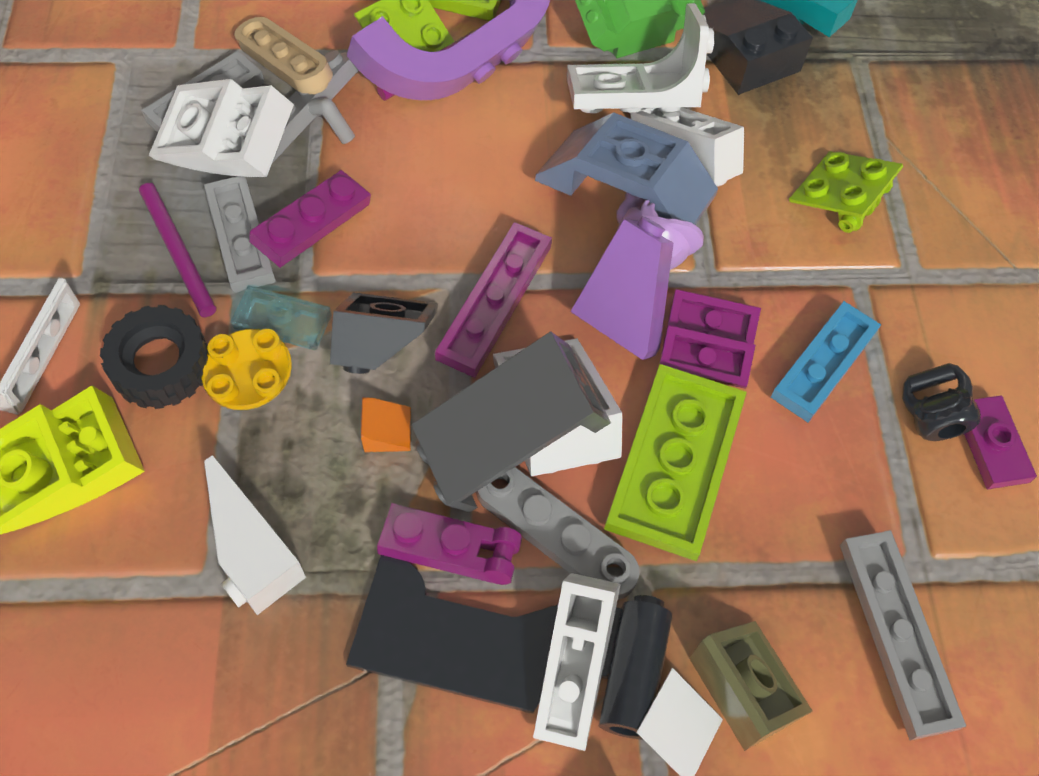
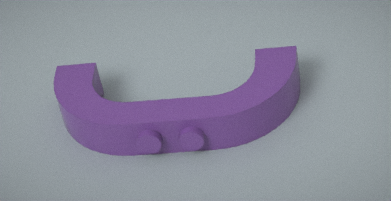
(434, 75)

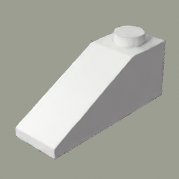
(712, 139)
(246, 546)
(576, 660)

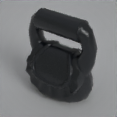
(945, 413)

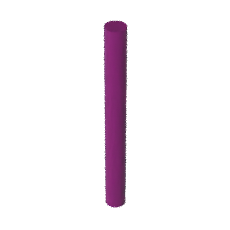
(177, 250)

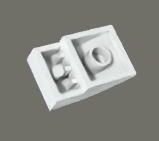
(223, 128)

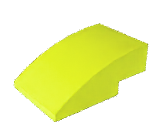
(63, 458)

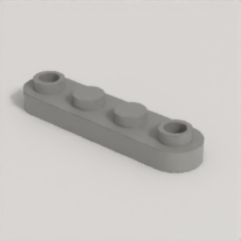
(558, 530)

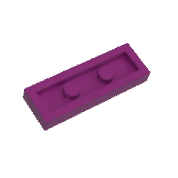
(309, 218)

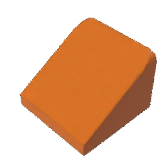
(385, 426)

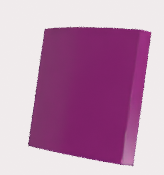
(711, 338)

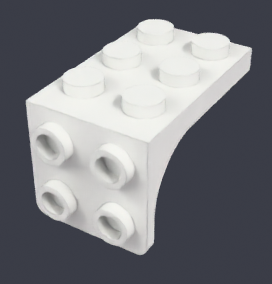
(662, 84)

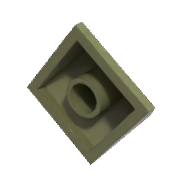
(748, 683)

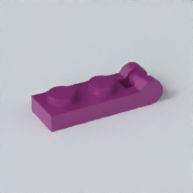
(449, 544)

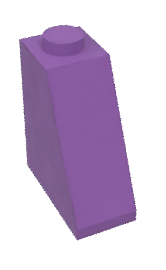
(630, 288)

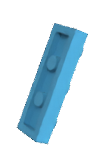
(825, 361)

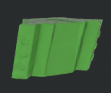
(633, 25)

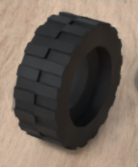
(141, 328)

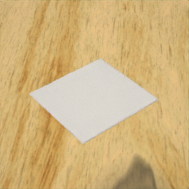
(680, 725)

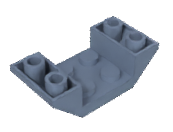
(635, 161)

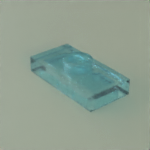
(292, 318)

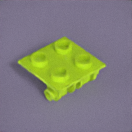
(412, 20)
(847, 186)

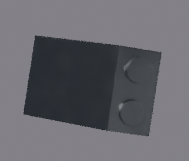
(755, 42)

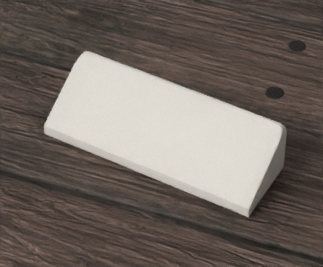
(38, 348)

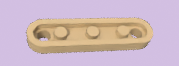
(284, 55)

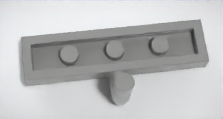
(308, 106)

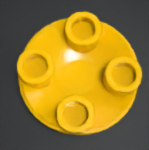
(246, 368)

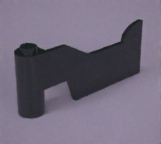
(501, 655)

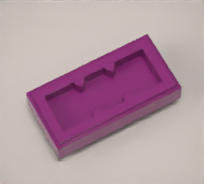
(998, 446)

